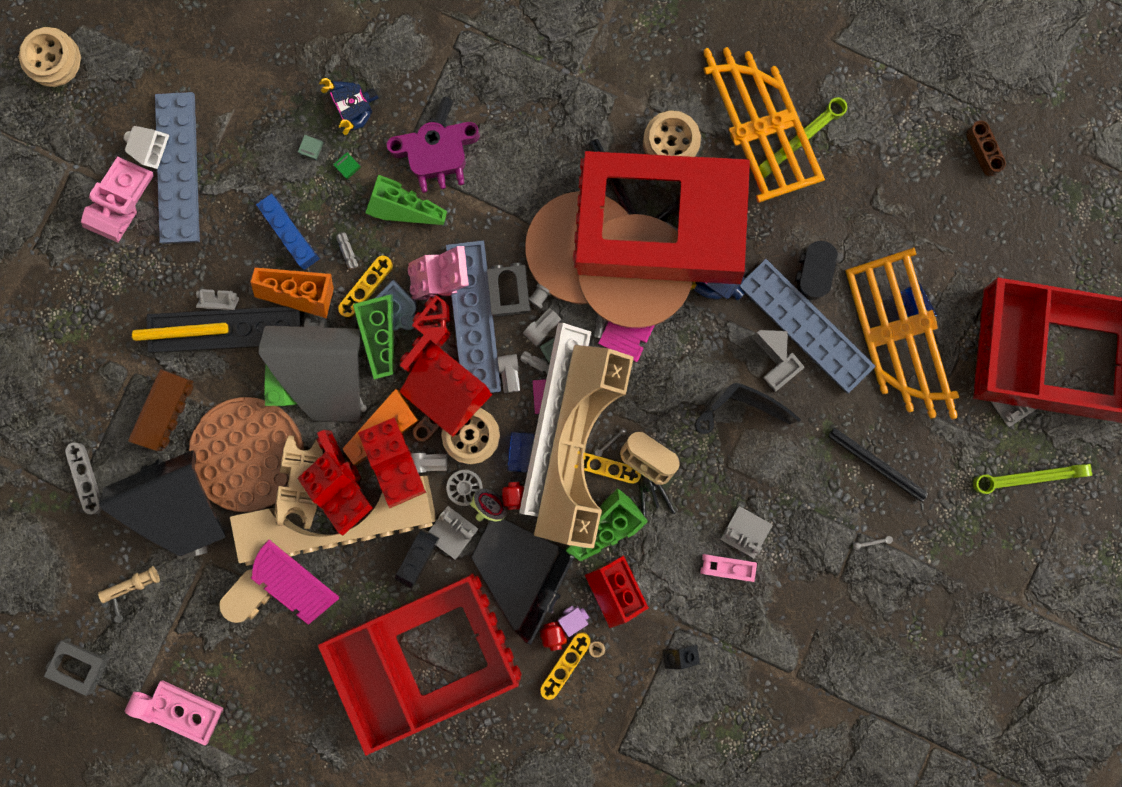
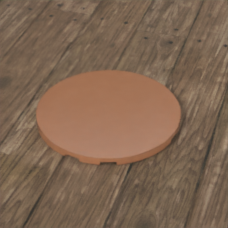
(552, 245)
(635, 300)
(241, 453)

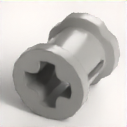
(539, 296)

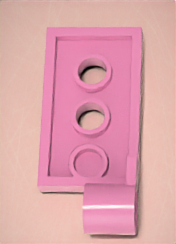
(162, 706)

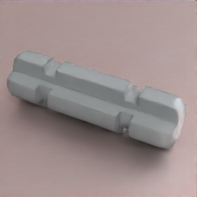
(347, 251)
(535, 362)

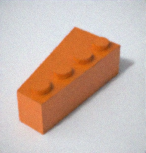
(294, 289)
(393, 406)

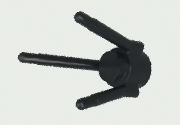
(651, 487)

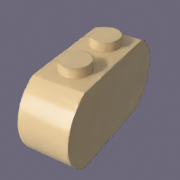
(649, 458)
(243, 599)

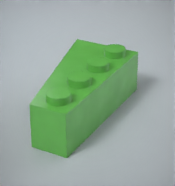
(377, 332)

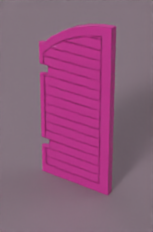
(625, 339)
(291, 583)

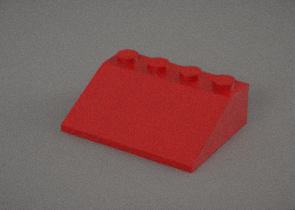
(444, 390)

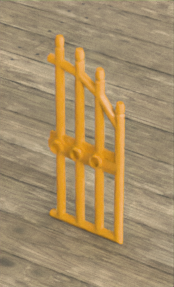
(761, 127)
(901, 329)

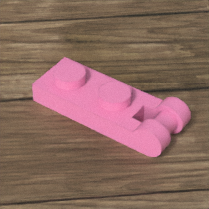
(729, 568)

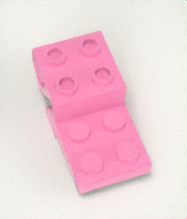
(116, 199)
(438, 274)

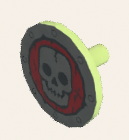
(488, 505)

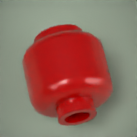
(512, 495)
(553, 636)

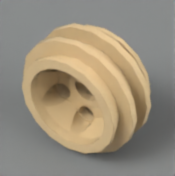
(62, 66)
(672, 120)
(485, 450)

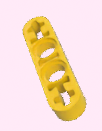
(362, 284)
(605, 463)
(566, 666)

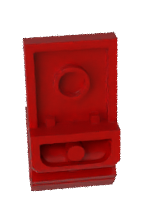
(427, 324)
(328, 442)
(392, 462)
(335, 493)

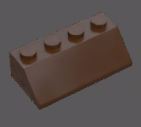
(161, 410)

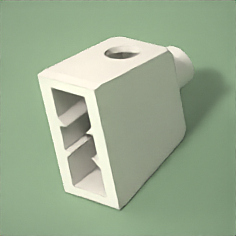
(146, 145)

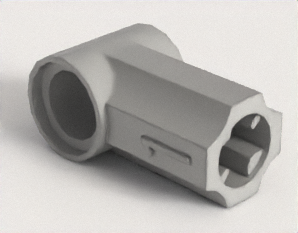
(539, 330)
(509, 370)
(430, 462)

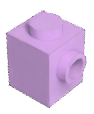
(573, 620)

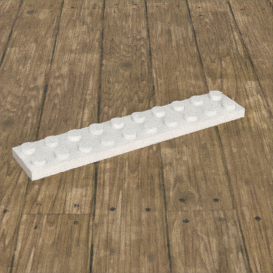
(561, 356)

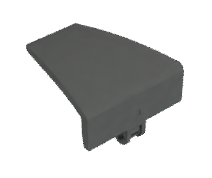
(316, 367)

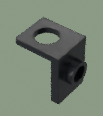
(684, 657)

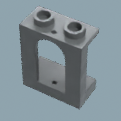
(520, 272)
(97, 663)

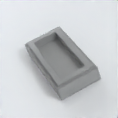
(783, 372)

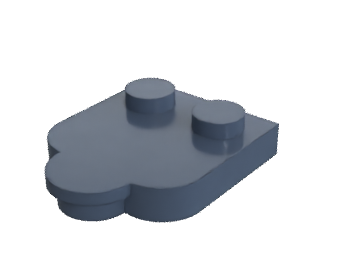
(403, 306)

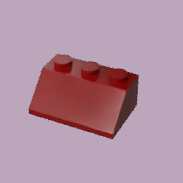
(616, 592)

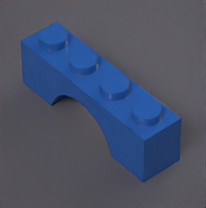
(287, 231)

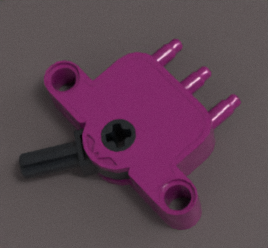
(440, 157)

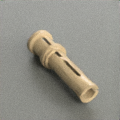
(137, 581)

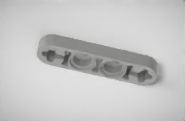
(79, 479)

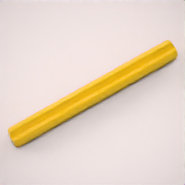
(180, 331)

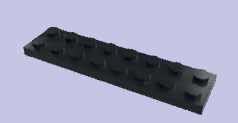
(244, 327)

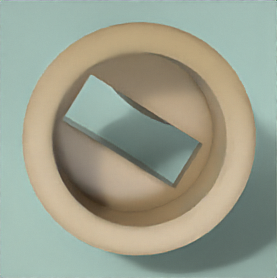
(595, 653)

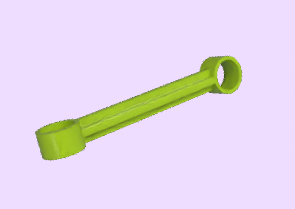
(810, 131)
(1033, 477)

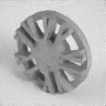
(463, 487)

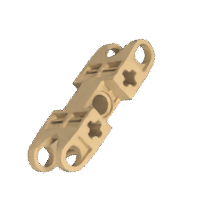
(294, 497)

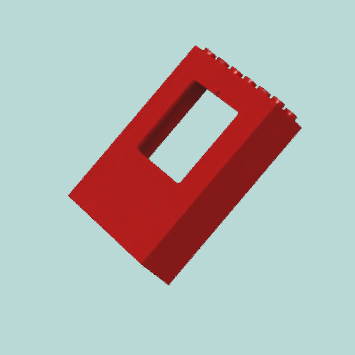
(709, 227)
(1015, 346)
(378, 681)

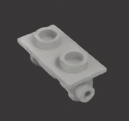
(225, 300)

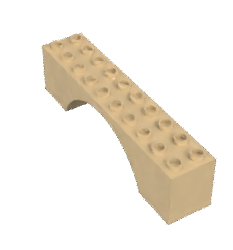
(593, 382)
(256, 527)

